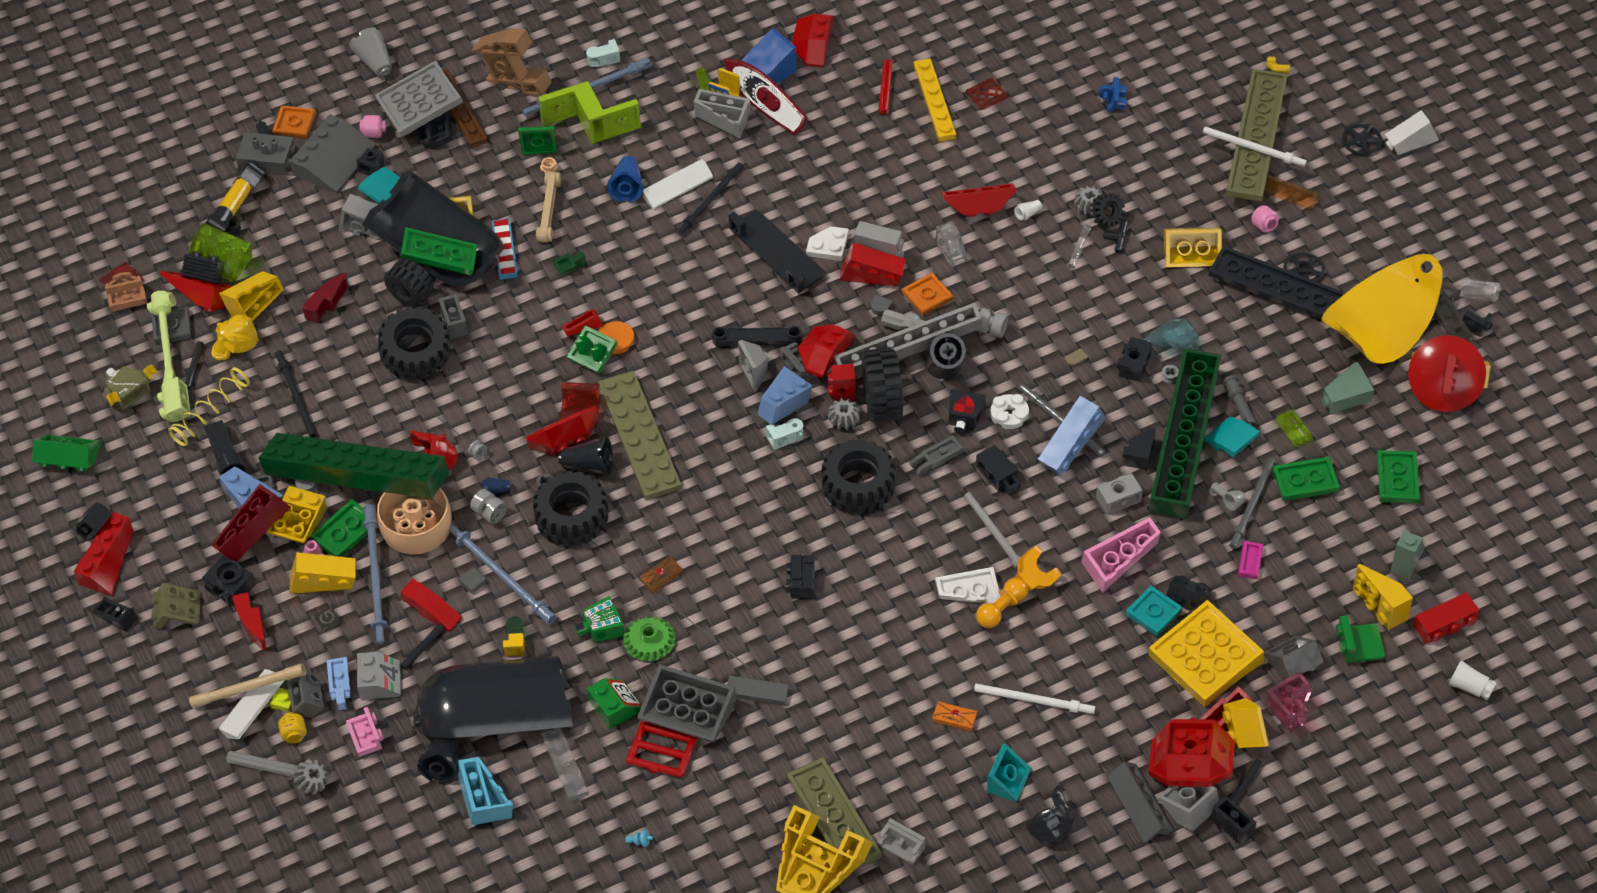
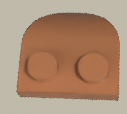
(125, 291)

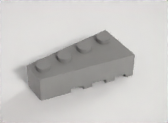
(354, 214)

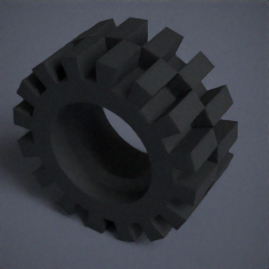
(1098, 212)

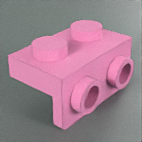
(364, 734)

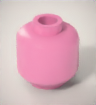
(372, 126)
(1265, 219)

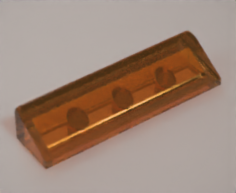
(1291, 192)

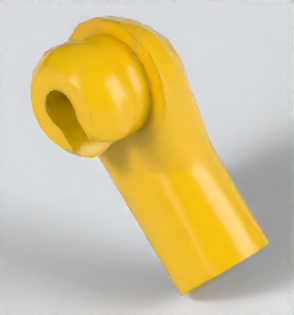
(1275, 67)

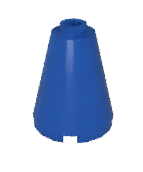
(626, 181)

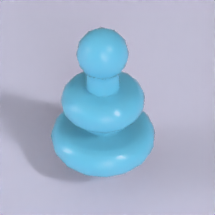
(640, 838)

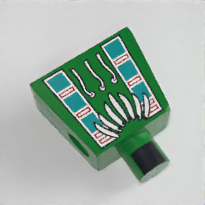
(601, 621)

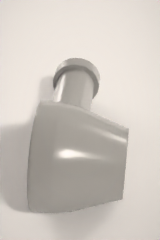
(1231, 499)

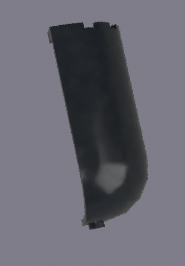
(426, 209)
(494, 698)

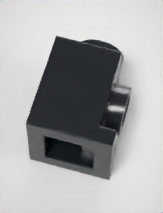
(373, 159)

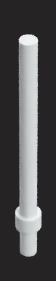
(1286, 157)
(1073, 705)

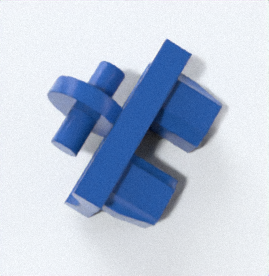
(1111, 95)

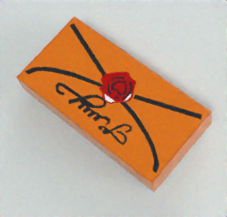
(954, 716)

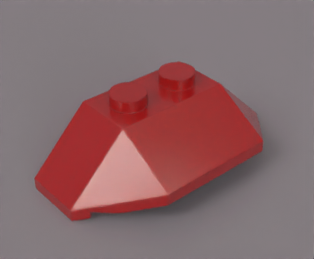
(812, 38)
(979, 200)
(821, 346)
(564, 433)

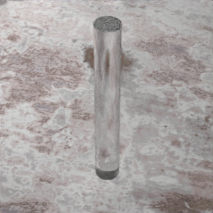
(1079, 246)

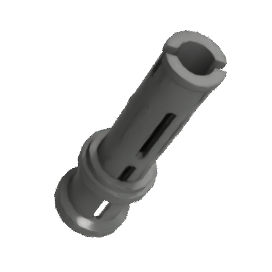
(1237, 394)

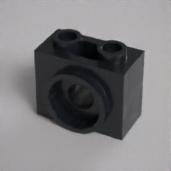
(218, 582)

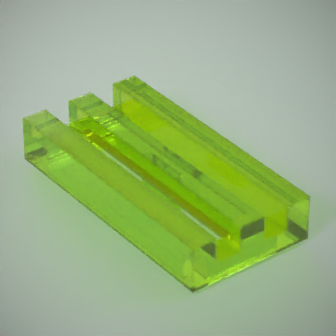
(1291, 429)

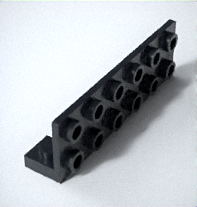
(776, 250)

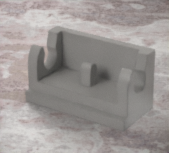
(901, 841)

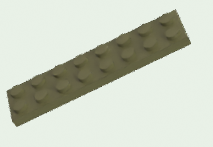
(639, 435)

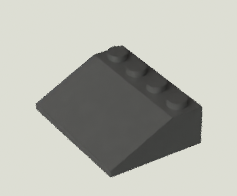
(330, 154)
(687, 703)

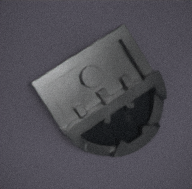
(435, 132)

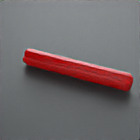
(885, 86)

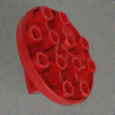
(1447, 373)

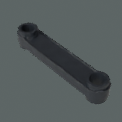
(759, 336)

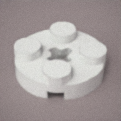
(1009, 402)

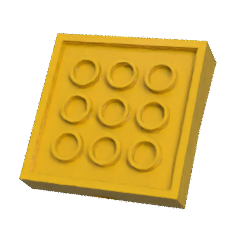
(1206, 653)

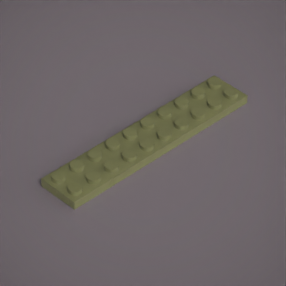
(1259, 126)

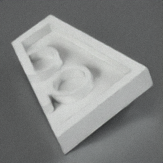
(969, 586)

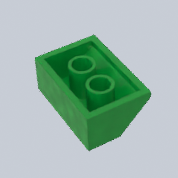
(65, 452)

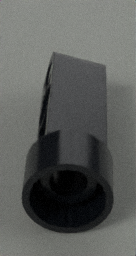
(223, 448)

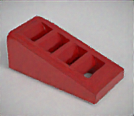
(588, 319)

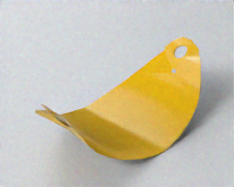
(1388, 309)

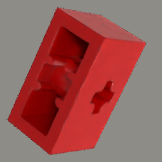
(842, 382)

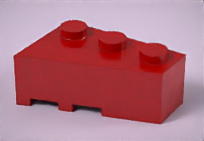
(871, 266)

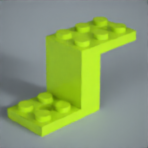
(582, 101)

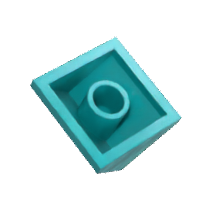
(1007, 774)

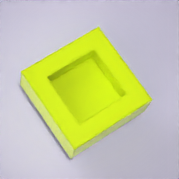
(281, 700)

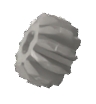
(1084, 199)
(844, 414)
(309, 784)

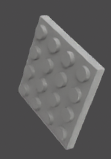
(418, 98)

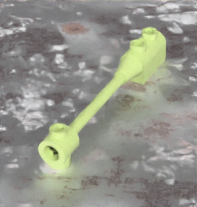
(174, 391)

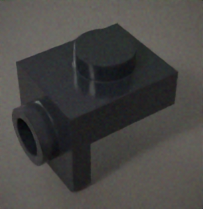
(1477, 324)

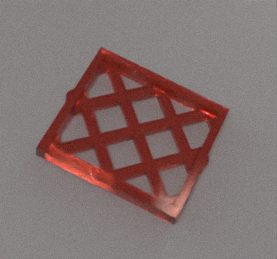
(982, 85)

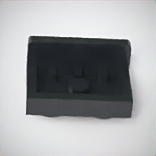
(1188, 593)

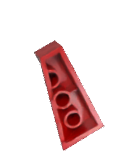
(105, 555)

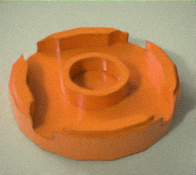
(621, 333)

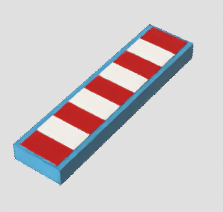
(507, 261)

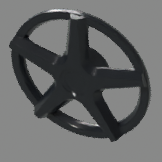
(1362, 139)
(1304, 268)

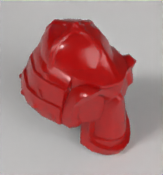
(436, 445)

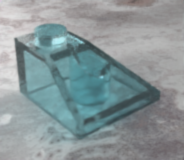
(1174, 334)

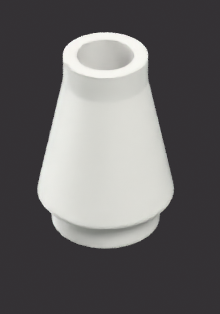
(1026, 210)

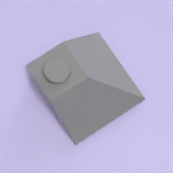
(753, 363)

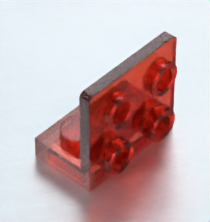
(579, 397)

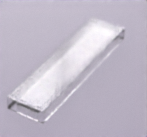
(564, 764)

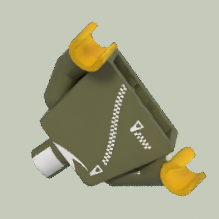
(127, 385)

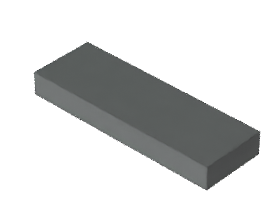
(759, 690)

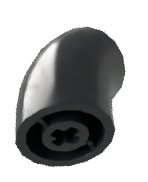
(945, 356)

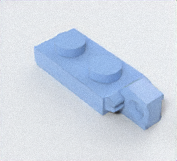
(339, 681)

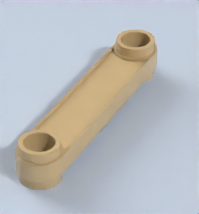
(545, 232)

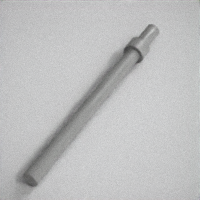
(992, 528)

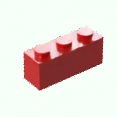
(1446, 618)

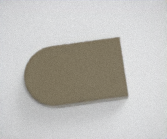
(1076, 357)

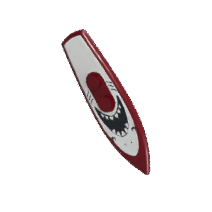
(767, 96)

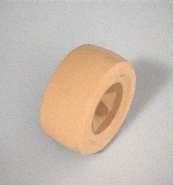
(399, 509)

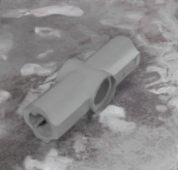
(900, 321)

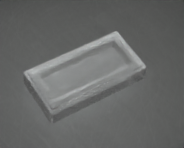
(1479, 289)

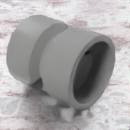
(993, 323)
(488, 506)

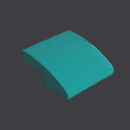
(379, 184)
(1232, 436)

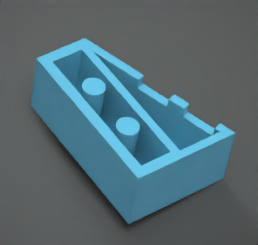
(481, 794)

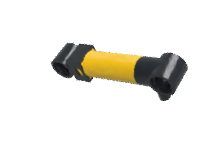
(236, 195)

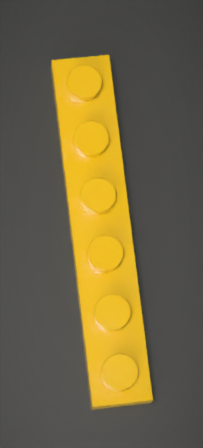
(934, 100)

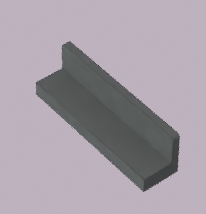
(1139, 801)

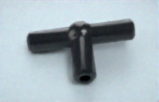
(1120, 237)

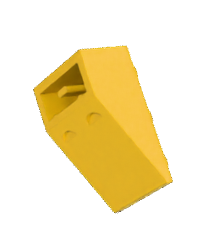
(303, 516)
(1383, 596)

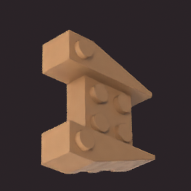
(502, 57)

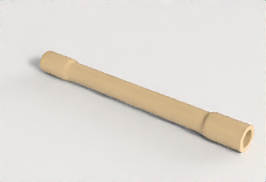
(286, 674)

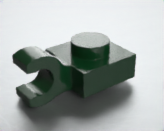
(568, 264)

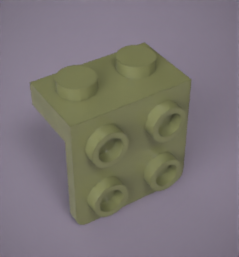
(175, 604)

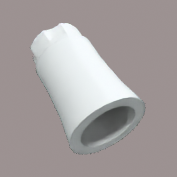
(1472, 681)

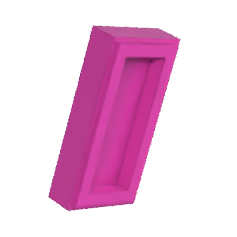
(1250, 560)

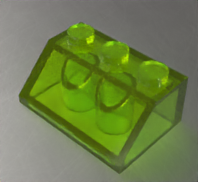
(230, 249)

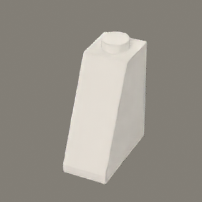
(1411, 134)

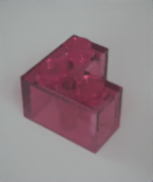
(1287, 701)

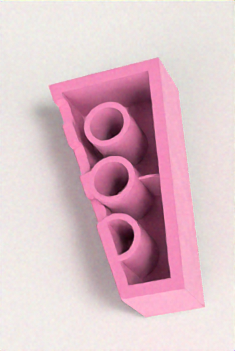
(1116, 555)

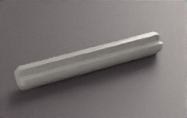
(261, 763)

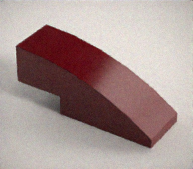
(325, 298)

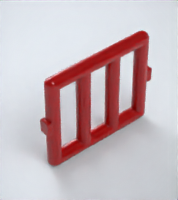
(655, 767)

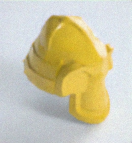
(234, 336)

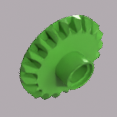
(649, 647)

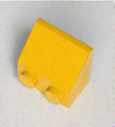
(1245, 724)

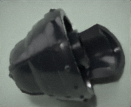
(1052, 824)

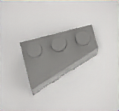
(723, 110)

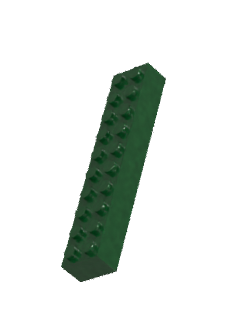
(1185, 433)
(354, 465)

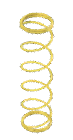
(239, 384)

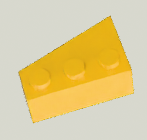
(252, 295)
(321, 573)

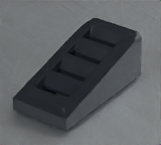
(125, 615)

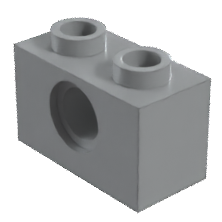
(1129, 493)

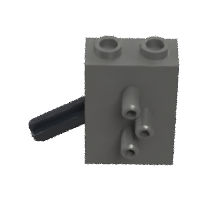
(267, 150)

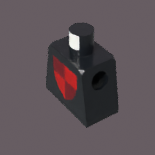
(965, 410)

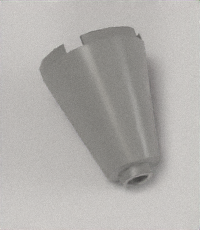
(372, 51)

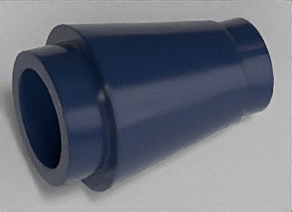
(496, 485)

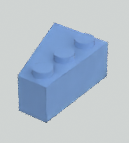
(784, 396)
(240, 486)

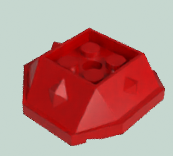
(1192, 753)

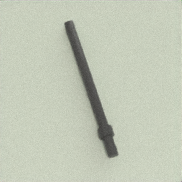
(1035, 398)
(1240, 530)

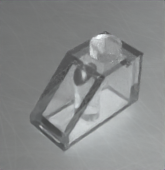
(951, 243)

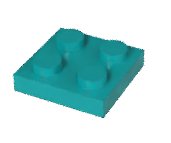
(1154, 611)

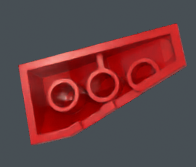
(198, 291)

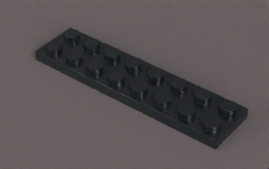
(1273, 282)

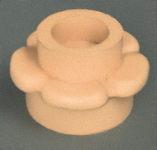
(548, 164)

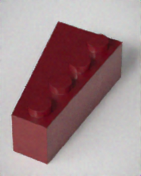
(250, 523)

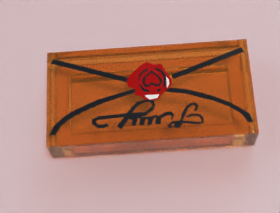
(660, 574)

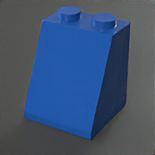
(773, 56)

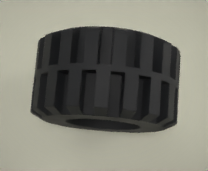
(408, 282)

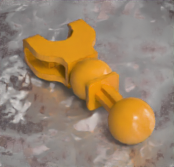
(1017, 588)

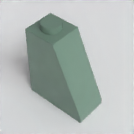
(1348, 390)
(1407, 554)

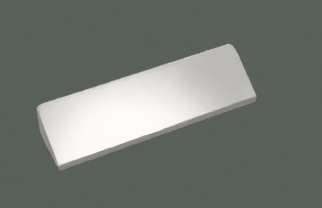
(677, 184)
(248, 709)

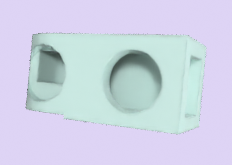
(603, 55)
(785, 433)

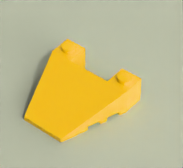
(812, 864)

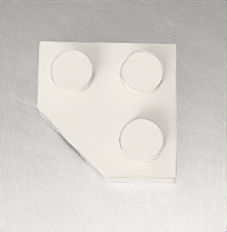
(828, 243)

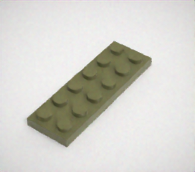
(825, 797)

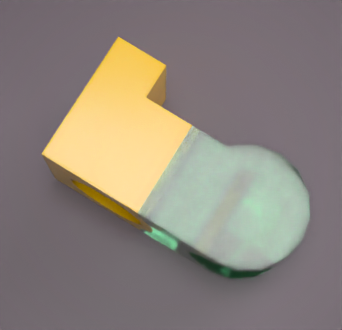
(516, 644)

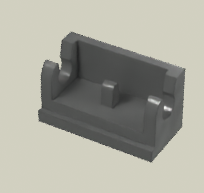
(793, 361)

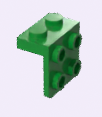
(1359, 641)

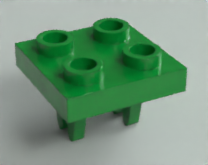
(592, 349)

